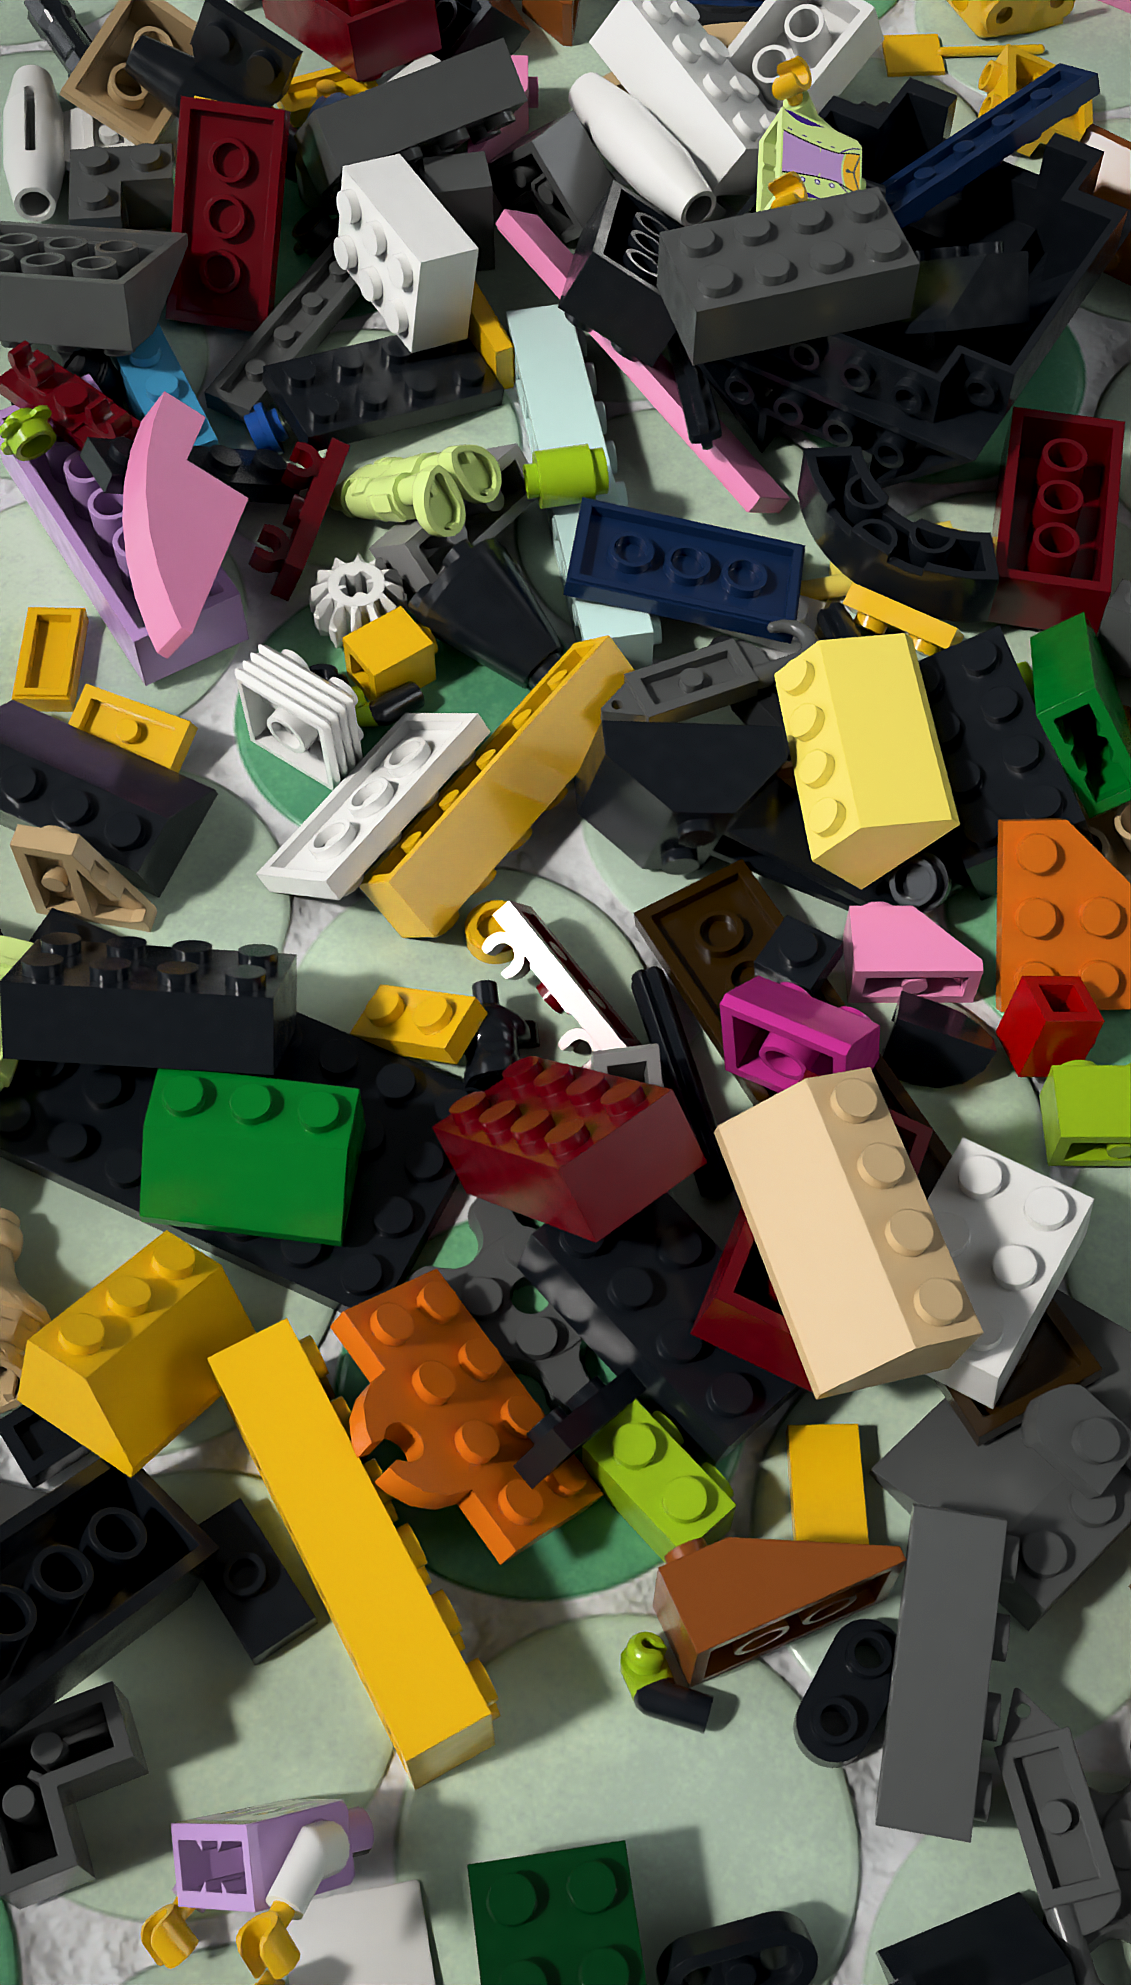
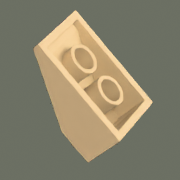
(105, 88)

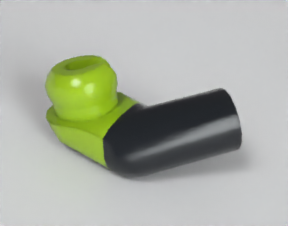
(388, 707)
(654, 1686)

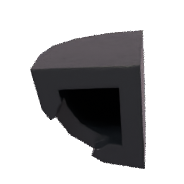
(935, 1044)

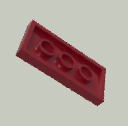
(231, 209)

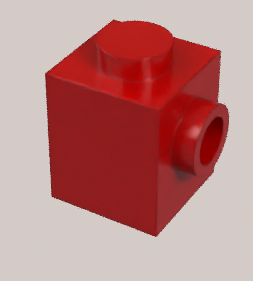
(1048, 1024)

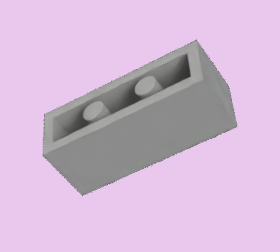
(421, 555)

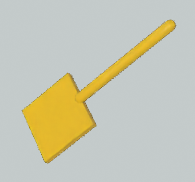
(923, 55)

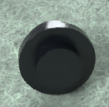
(921, 881)

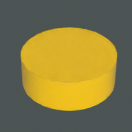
(479, 926)

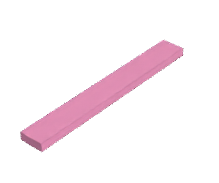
(728, 458)

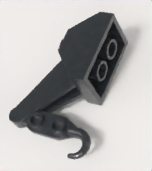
(703, 792)

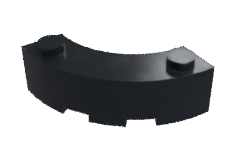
(914, 563)

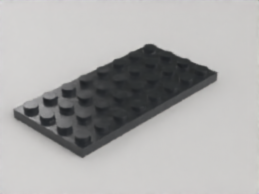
(87, 1134)

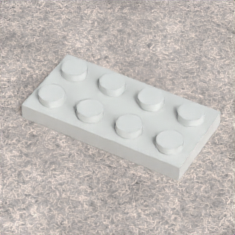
(373, 805)

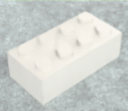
(688, 87)

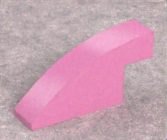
(174, 523)

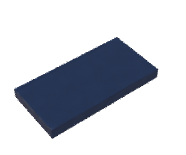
(684, 569)

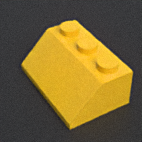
(133, 1352)

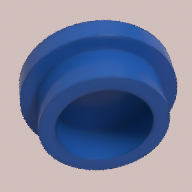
(266, 428)

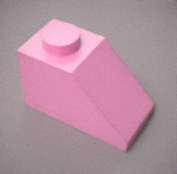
(905, 951)

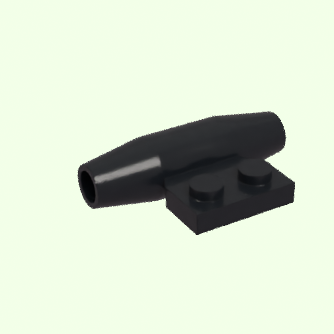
(231, 63)

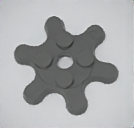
(531, 1344)

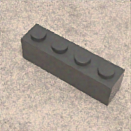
(942, 1673)

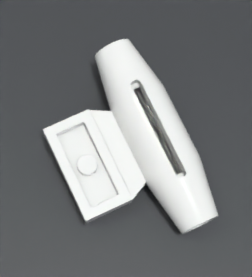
(40, 141)
(643, 151)

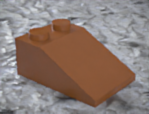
(756, 1595)

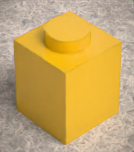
(390, 654)

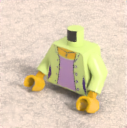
(801, 152)

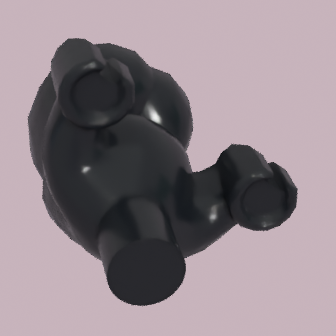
(496, 1040)

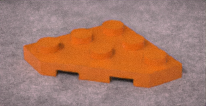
(1060, 912)

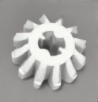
(354, 596)

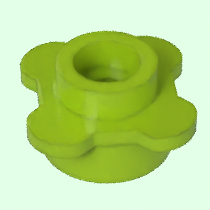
(27, 433)

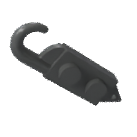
(701, 679)
(1059, 1832)

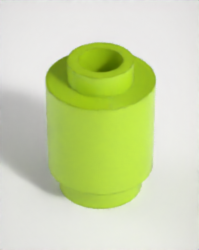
(566, 475)

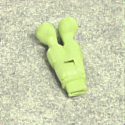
(421, 488)

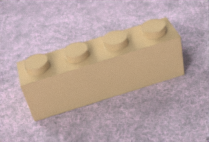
(847, 1235)

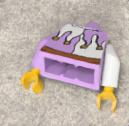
(257, 1862)

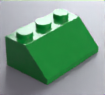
(250, 1155)

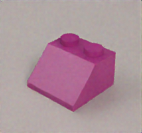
(781, 1031)

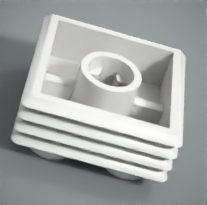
(300, 715)

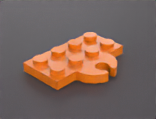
(455, 1416)

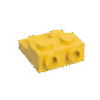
(1013, 72)

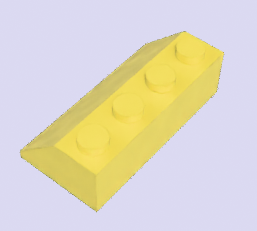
(864, 754)

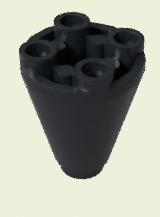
(489, 613)

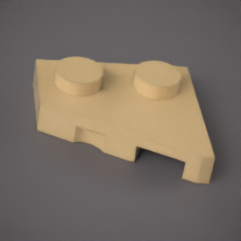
(76, 879)

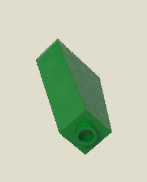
(1082, 713)

